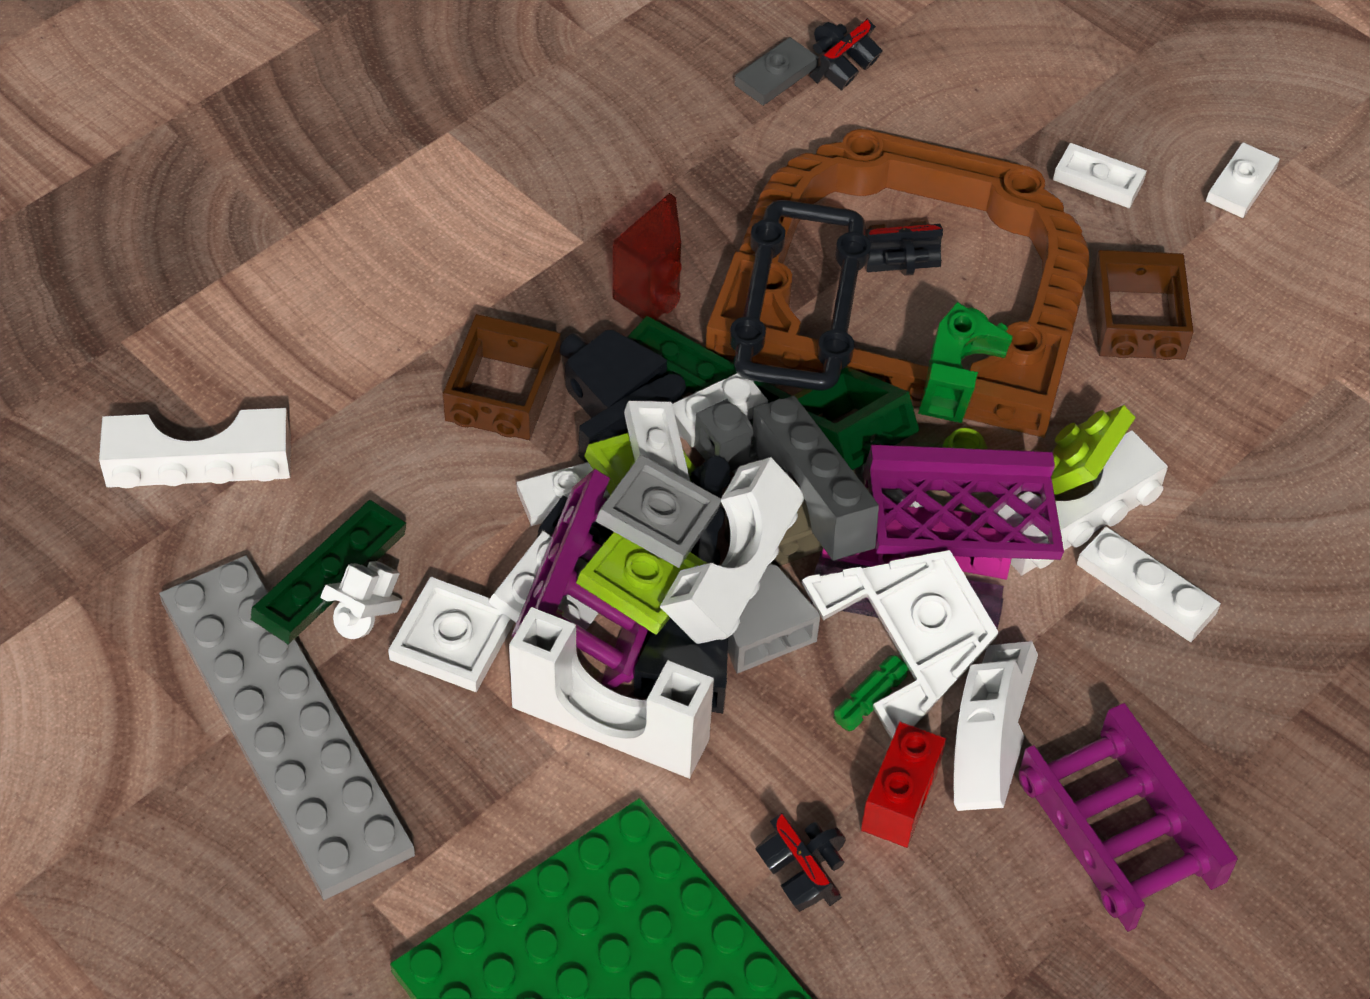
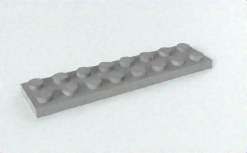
(287, 731)

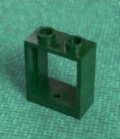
(881, 411)

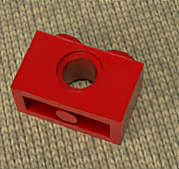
(903, 784)

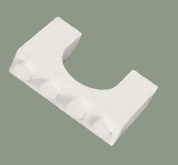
(553, 686)

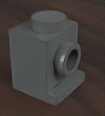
(727, 430)

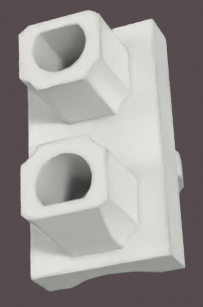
(362, 596)

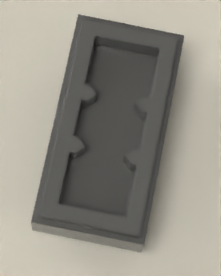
(776, 71)

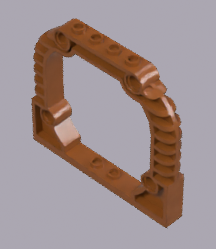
(1009, 390)

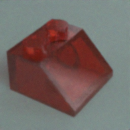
(649, 262)

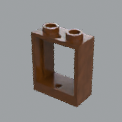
(1161, 275)
(493, 340)

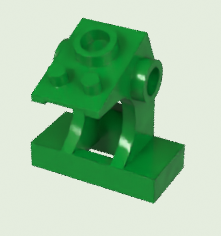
(947, 383)

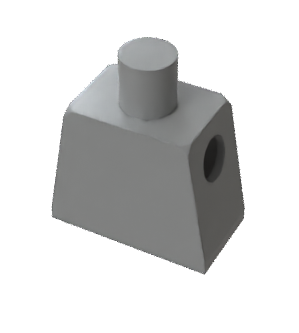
(773, 622)

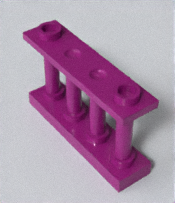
(558, 578)
(1148, 777)

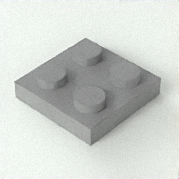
(659, 510)

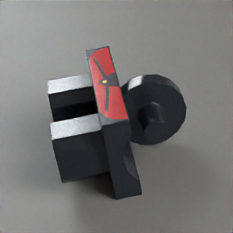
(839, 49)
(904, 247)
(786, 845)

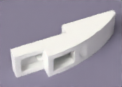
(989, 726)

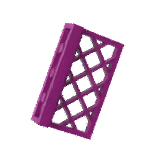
(961, 474)

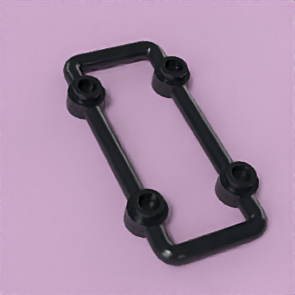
(834, 346)

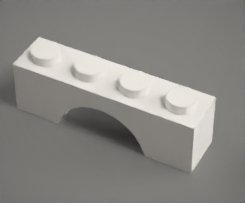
(249, 449)
(1127, 480)
(760, 510)

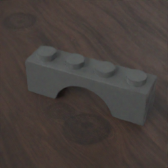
(838, 503)

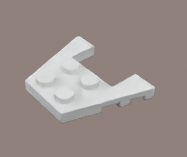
(927, 615)

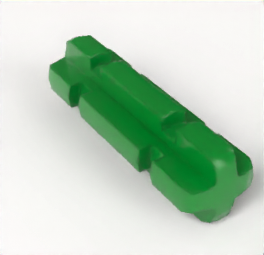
(869, 691)

